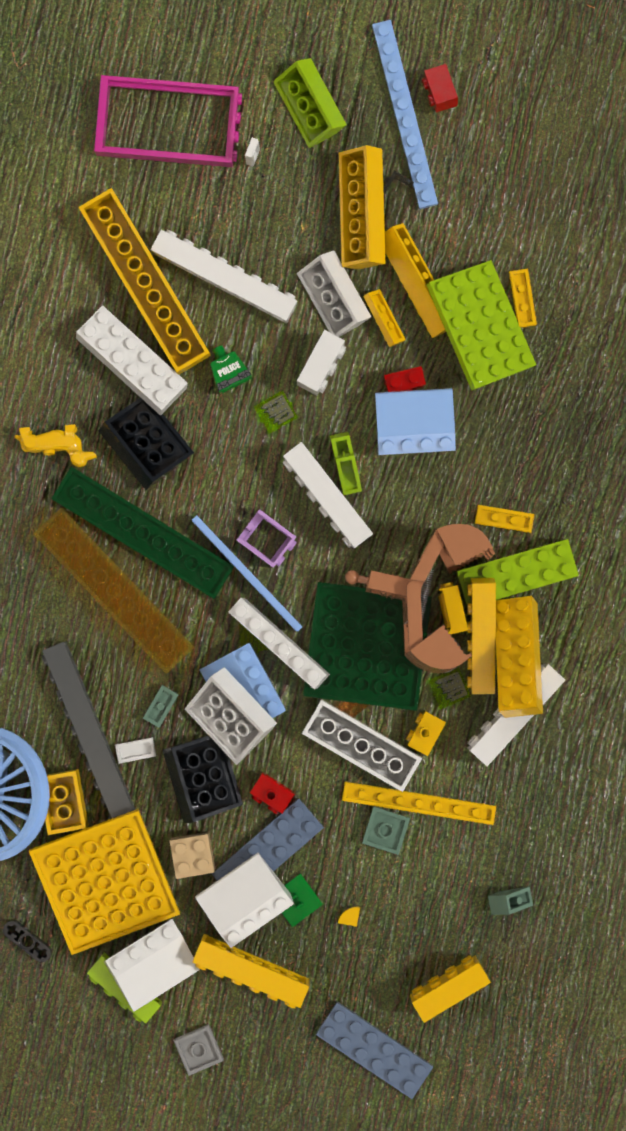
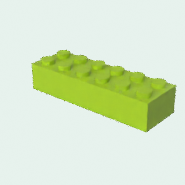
(523, 570)

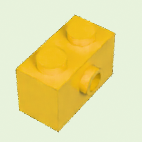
(425, 732)

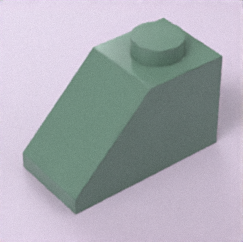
(510, 901)

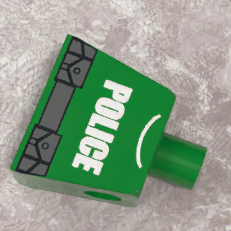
(228, 370)

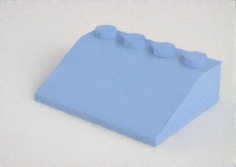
(415, 421)
(250, 673)

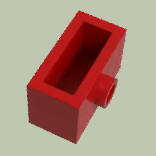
(440, 88)
(405, 380)
(271, 793)

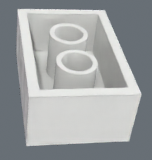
(321, 363)

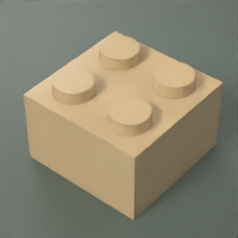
(192, 855)

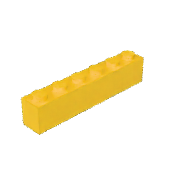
(413, 275)
(483, 635)

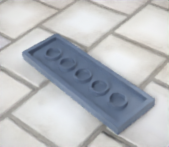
(277, 840)
(374, 1050)

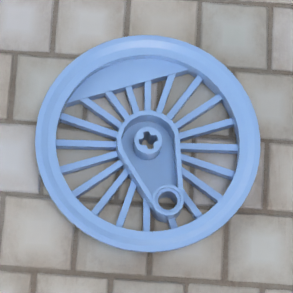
(39, 790)

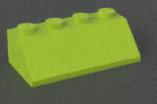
(309, 102)

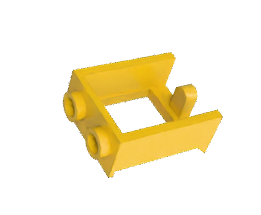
(452, 608)

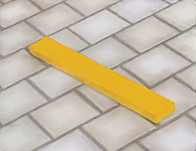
(419, 803)

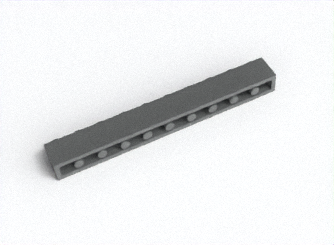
(88, 729)

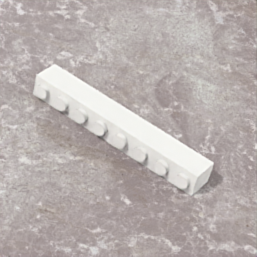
(224, 276)

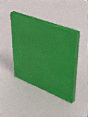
(304, 900)

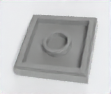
(198, 1049)

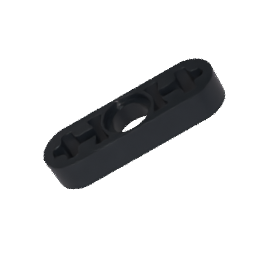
(20, 927)

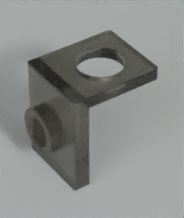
(395, 175)

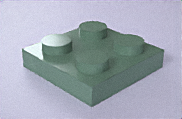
(386, 830)

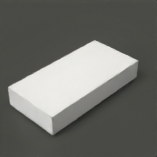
(252, 152)
(135, 750)

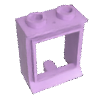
(288, 544)

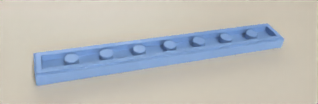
(246, 573)

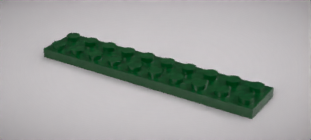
(142, 532)

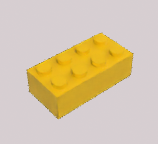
(449, 988)

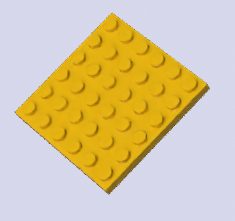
(104, 881)

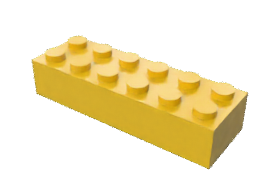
(362, 207)
(518, 657)
(251, 971)

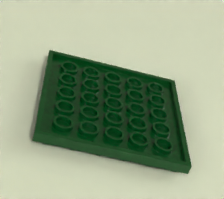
(362, 648)

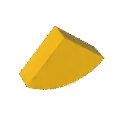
(350, 916)

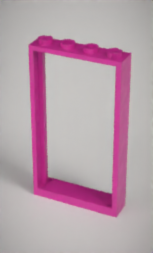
(170, 86)

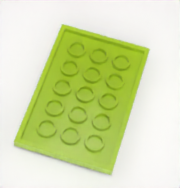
(481, 325)

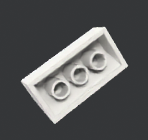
(333, 294)

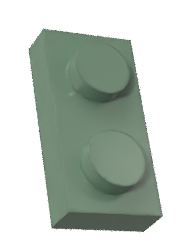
(160, 706)

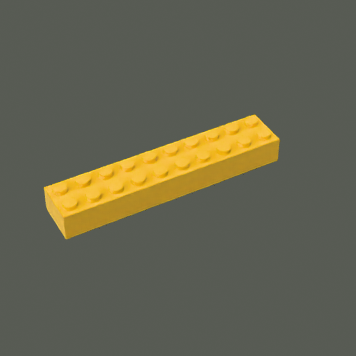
(144, 281)

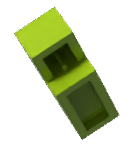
(345, 463)

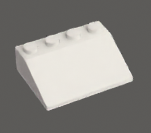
(230, 715)
(244, 900)
(152, 965)

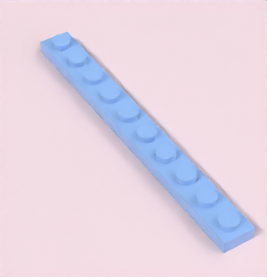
(404, 114)

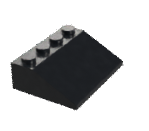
(145, 442)
(202, 779)

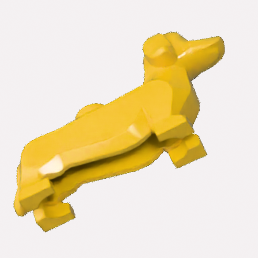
(56, 441)

